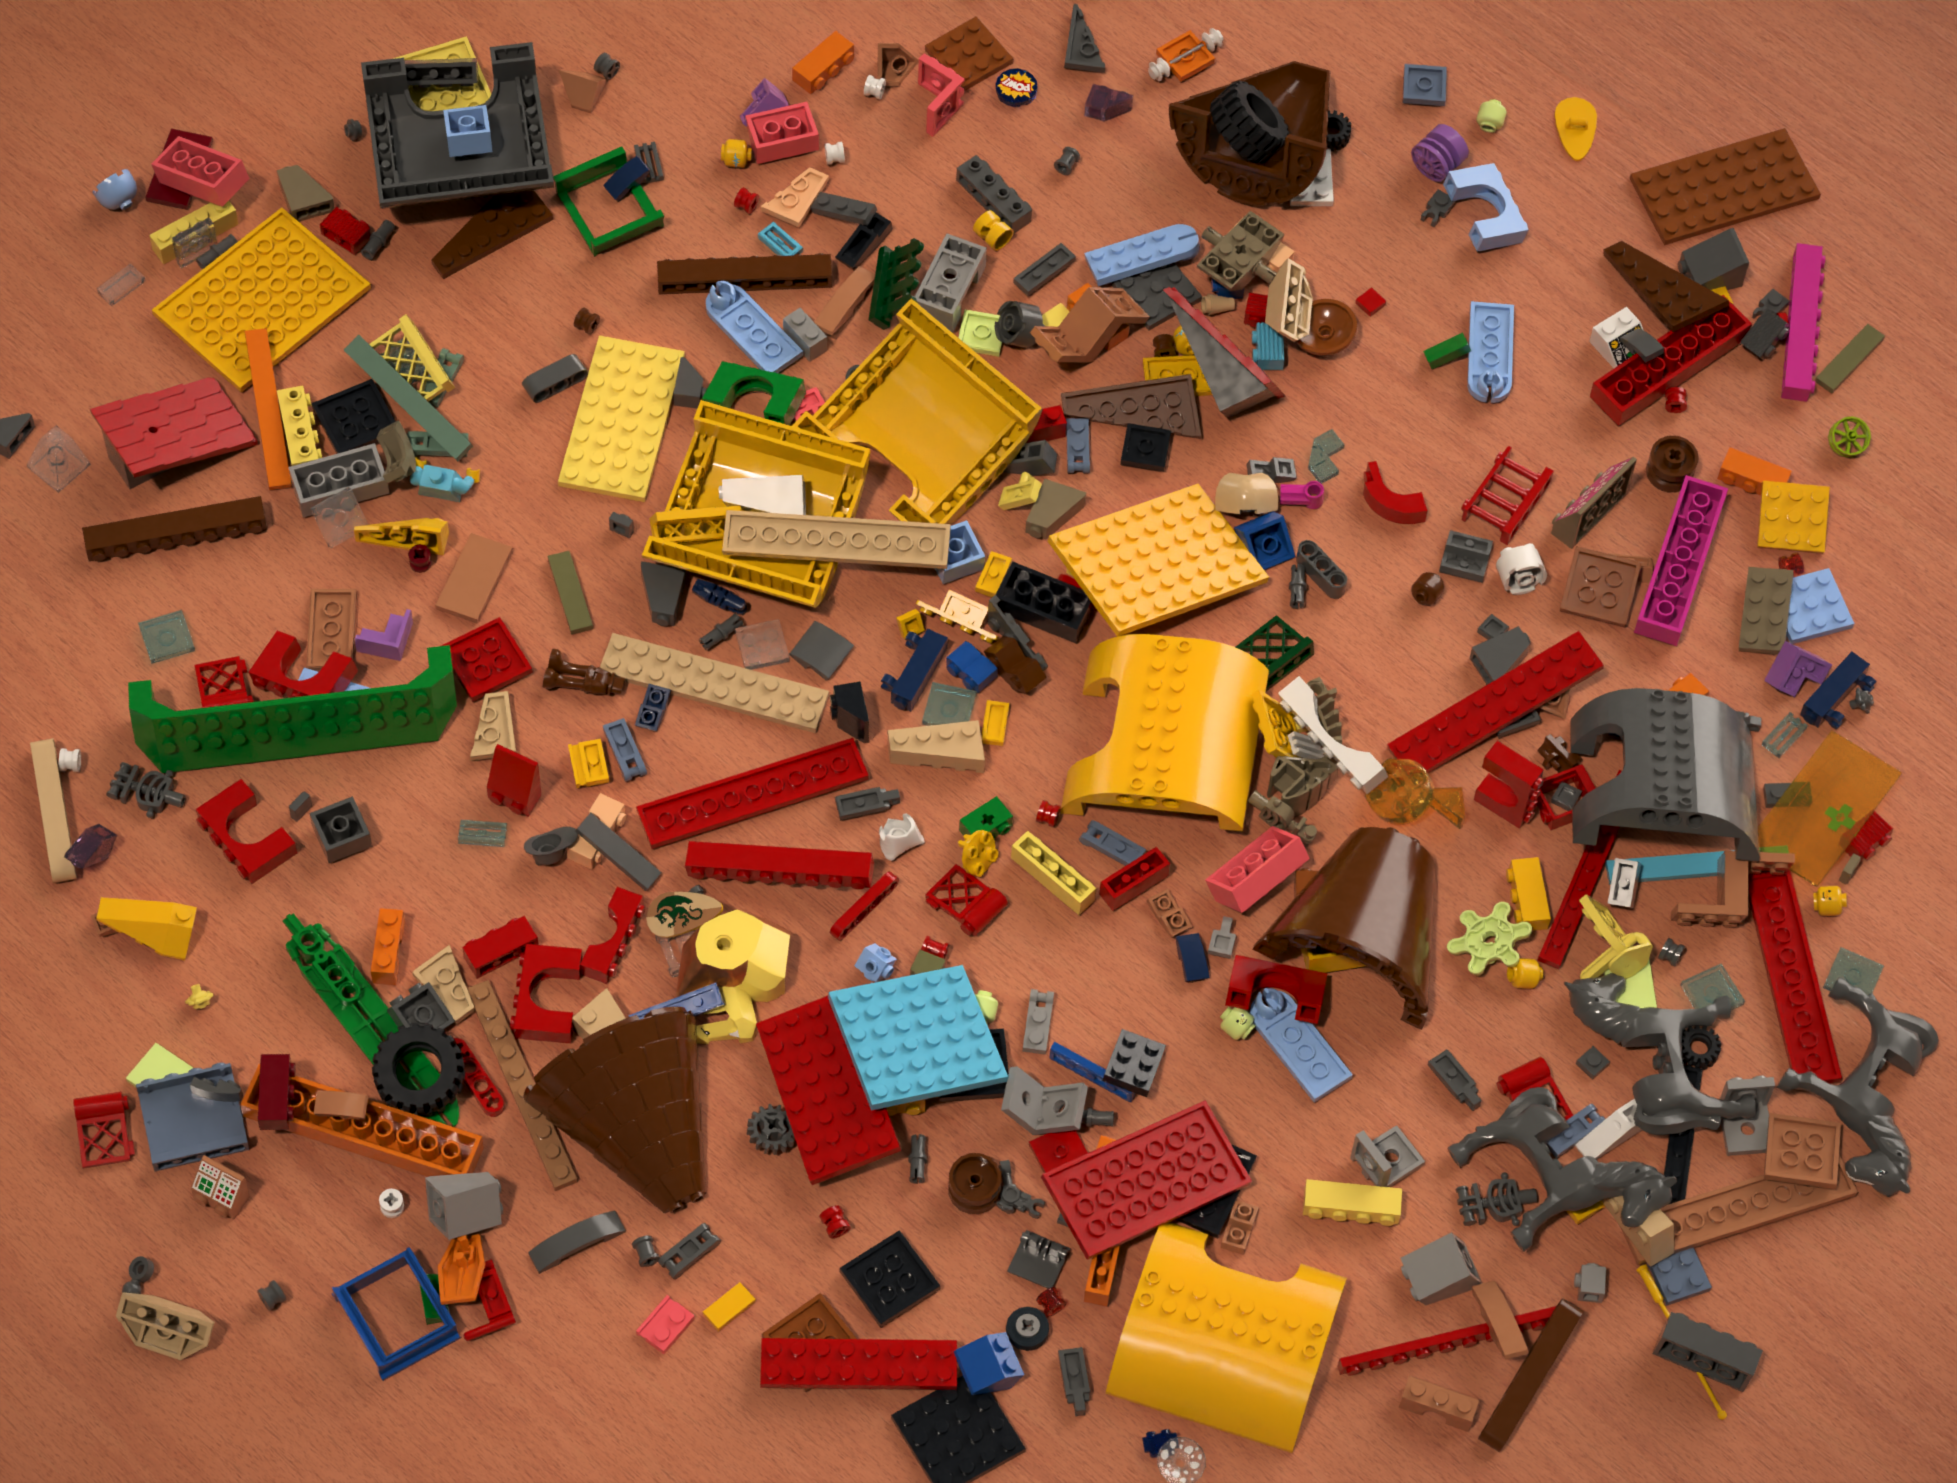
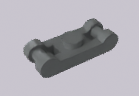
(689, 1250)

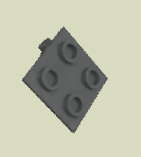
(1038, 1259)

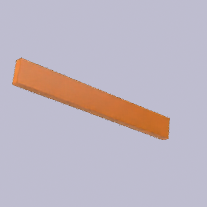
(268, 409)

